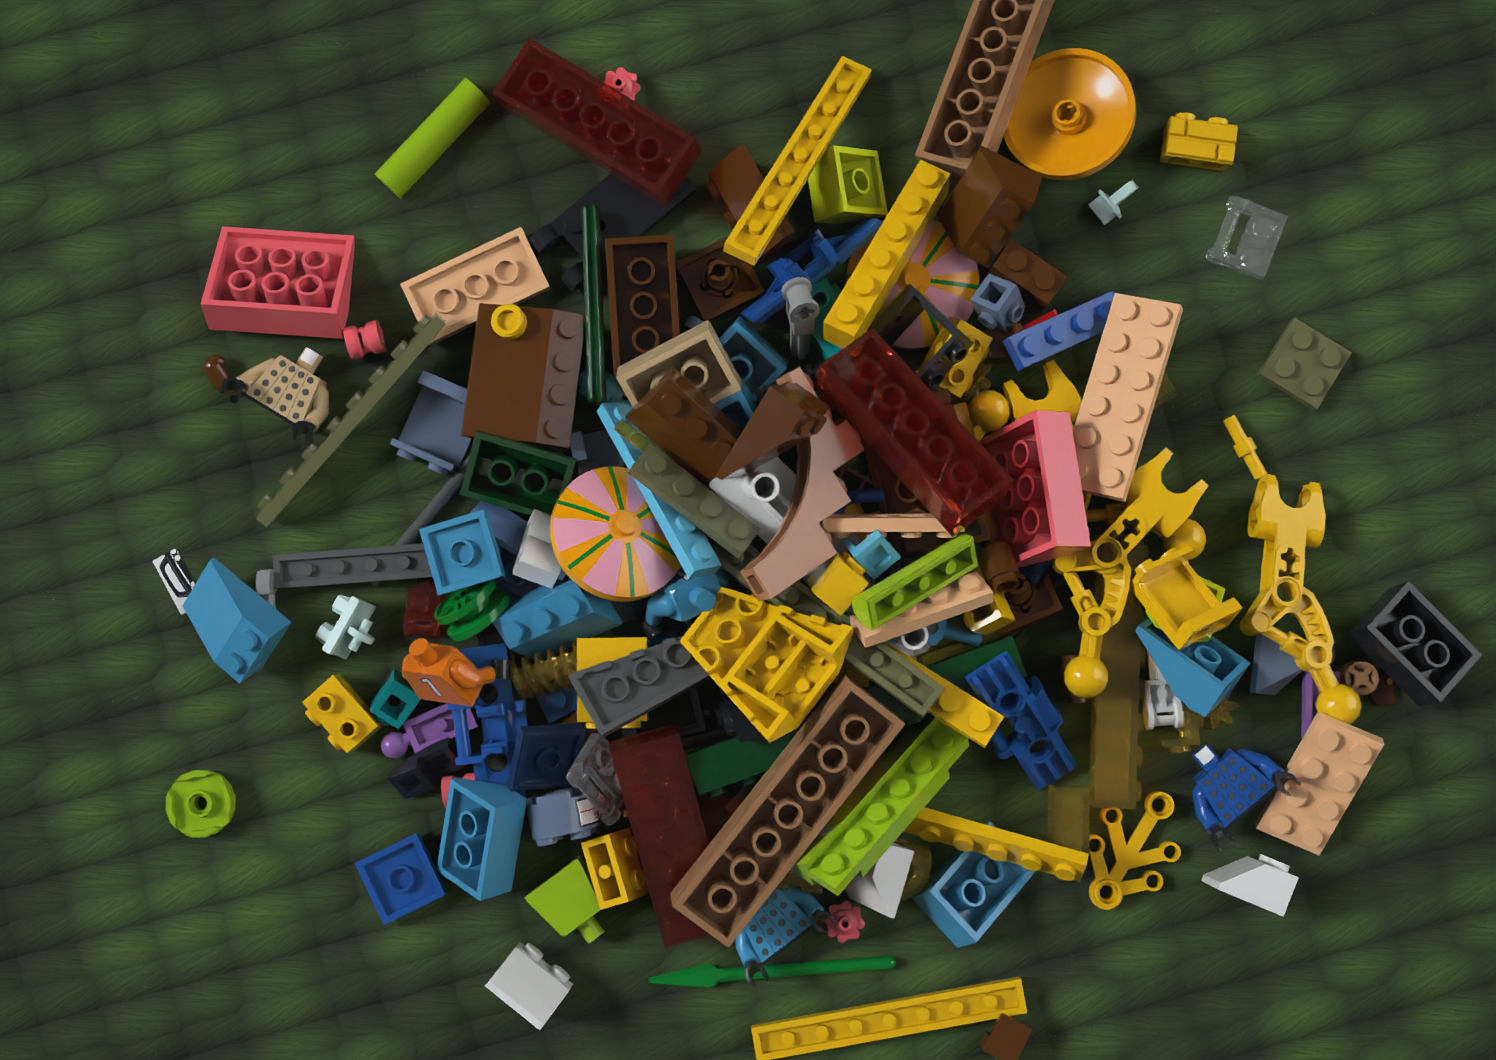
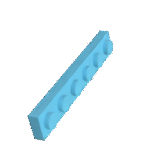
(683, 536)

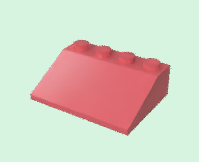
(279, 282)
(1045, 504)

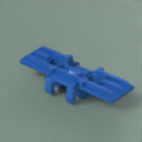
(827, 256)
(1031, 716)
(498, 719)

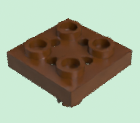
(718, 274)
(1042, 603)

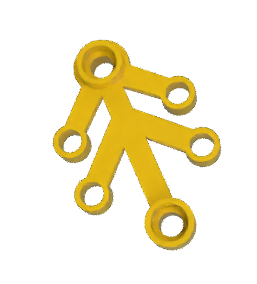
(1128, 855)

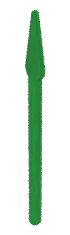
(708, 975)

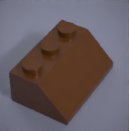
(735, 184)
(988, 205)
(685, 425)

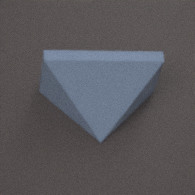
(1271, 667)

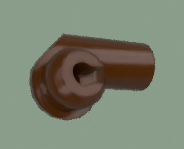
(216, 373)

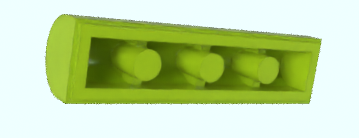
(432, 138)
(915, 582)

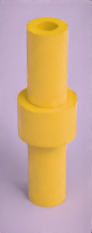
(1244, 447)

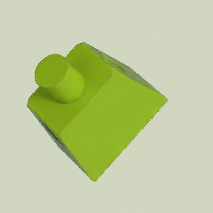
(568, 901)

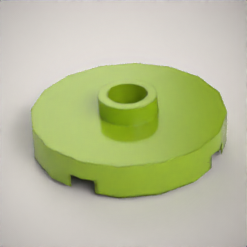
(183, 803)

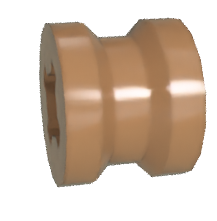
(1365, 676)

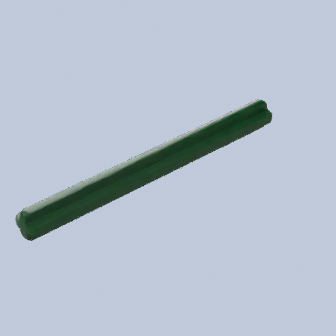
(593, 304)

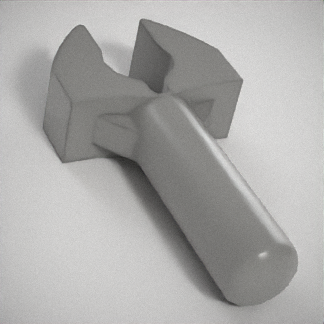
(265, 585)

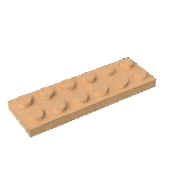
(1122, 392)

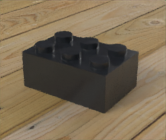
(1414, 644)

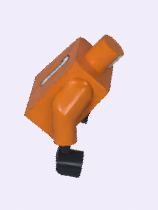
(446, 675)

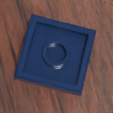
(545, 755)

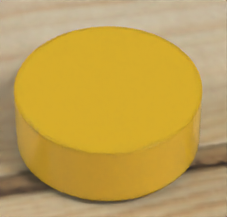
(509, 321)

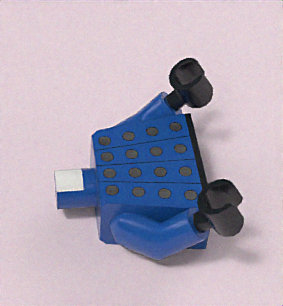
(1233, 786)

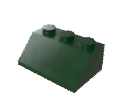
(515, 474)

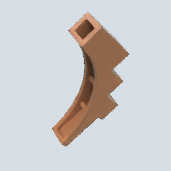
(818, 493)

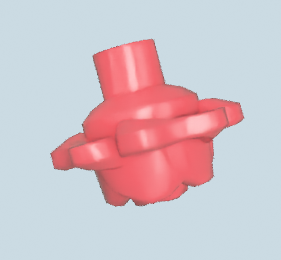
(623, 82)
(848, 921)

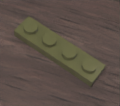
(694, 500)

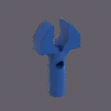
(863, 496)

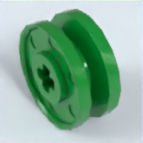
(471, 609)

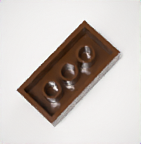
(641, 294)

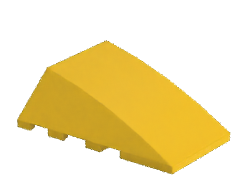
(767, 658)

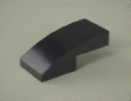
(420, 770)

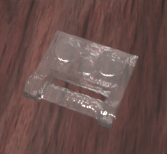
(1257, 241)
(597, 762)

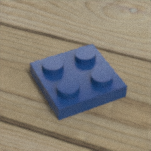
(401, 878)

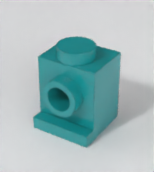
(391, 712)

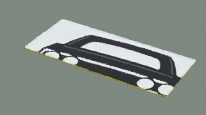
(175, 577)

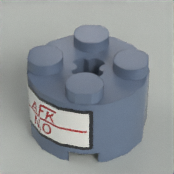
(561, 814)

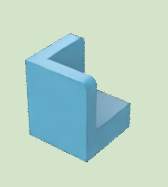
(873, 553)

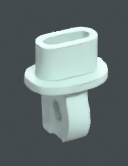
(1107, 206)

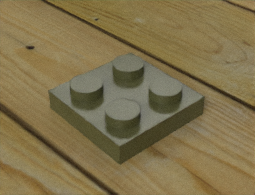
(1304, 364)

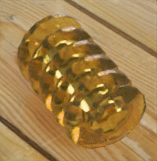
(544, 674)

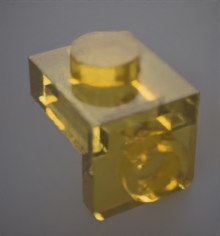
(1187, 734)

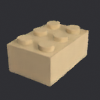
(694, 354)

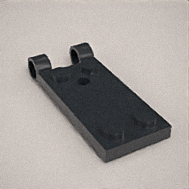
(621, 209)

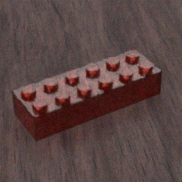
(597, 122)
(913, 432)
(662, 818)

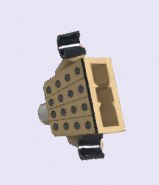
(286, 391)

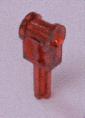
(421, 608)

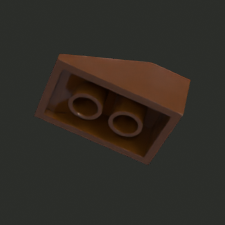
(779, 423)

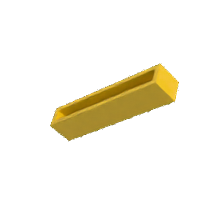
(887, 255)

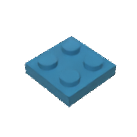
(462, 552)

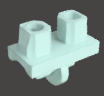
(350, 628)

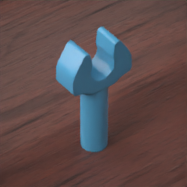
(953, 633)

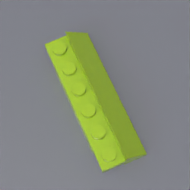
(882, 805)

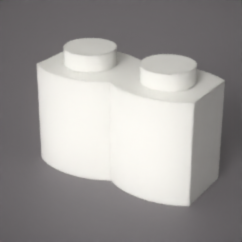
(536, 557)

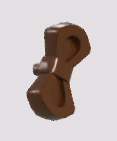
(1383, 694)

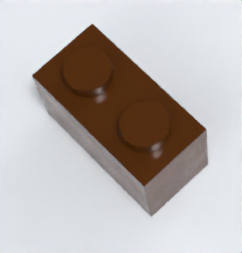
(1032, 275)

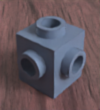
(998, 303)

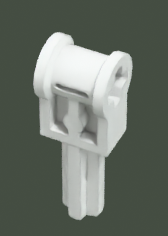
(1158, 699)

